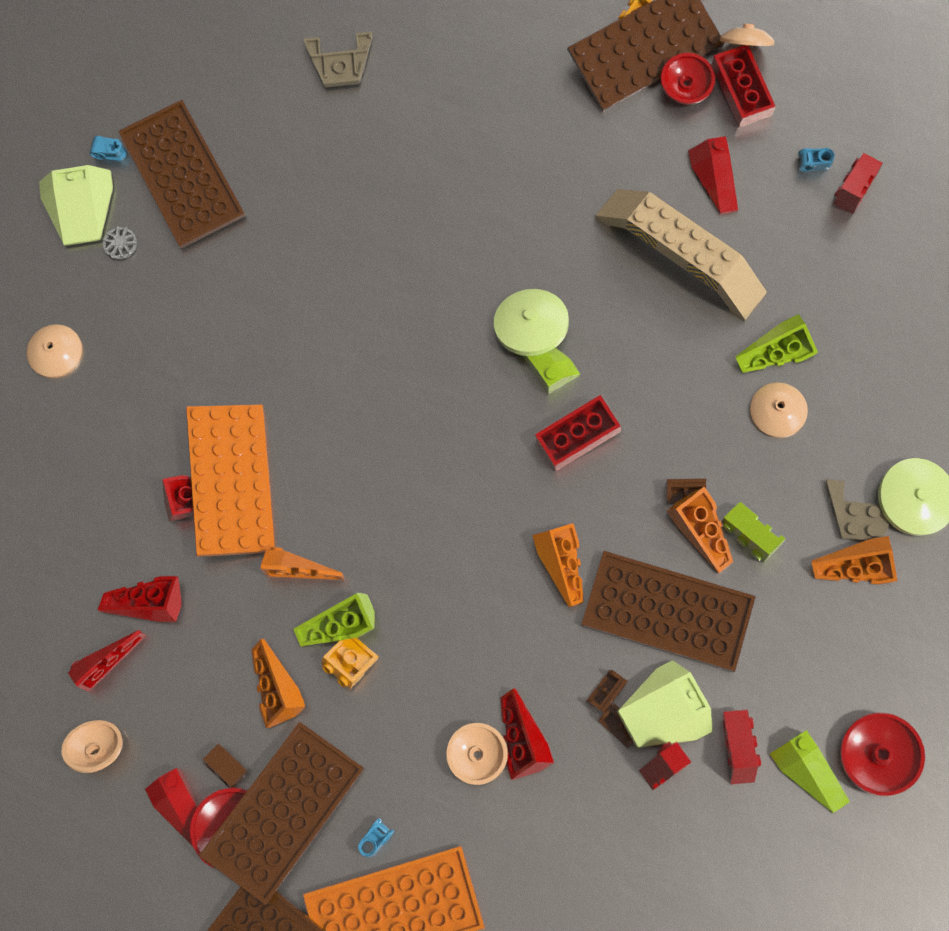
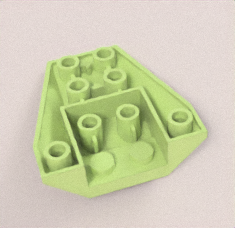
(77, 202)
(667, 709)

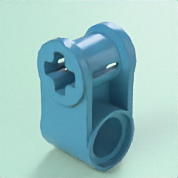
(107, 149)
(813, 159)
(376, 838)

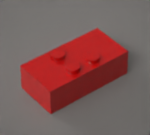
(743, 85)
(578, 432)

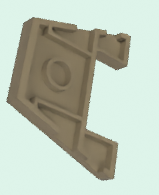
(342, 66)
(855, 519)

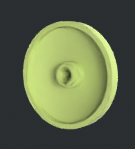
(531, 322)
(915, 496)

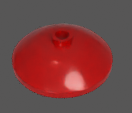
(687, 69)

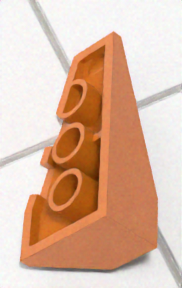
(699, 522)
(559, 555)
(864, 561)
(288, 565)
(278, 691)

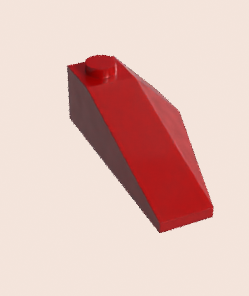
(149, 601)

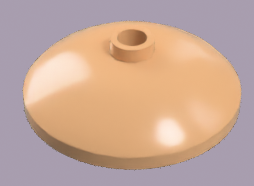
(747, 36)
(61, 357)
(774, 420)
(88, 739)
(469, 740)

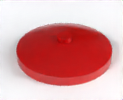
(882, 754)
(211, 815)

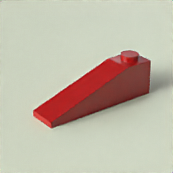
(714, 169)
(178, 497)
(92, 668)
(525, 743)
(174, 800)

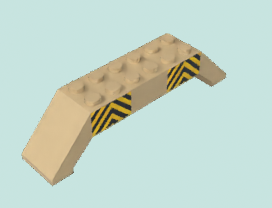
(687, 246)

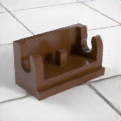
(680, 488)
(606, 691)
(615, 726)
(224, 766)

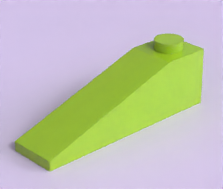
(782, 344)
(552, 369)
(341, 622)
(807, 767)

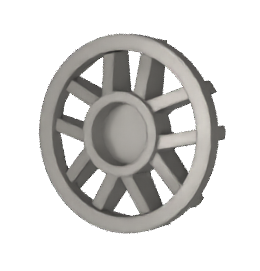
(119, 242)

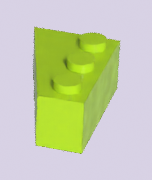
(752, 532)

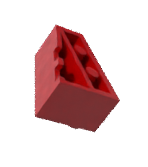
(857, 182)
(741, 746)
(665, 765)

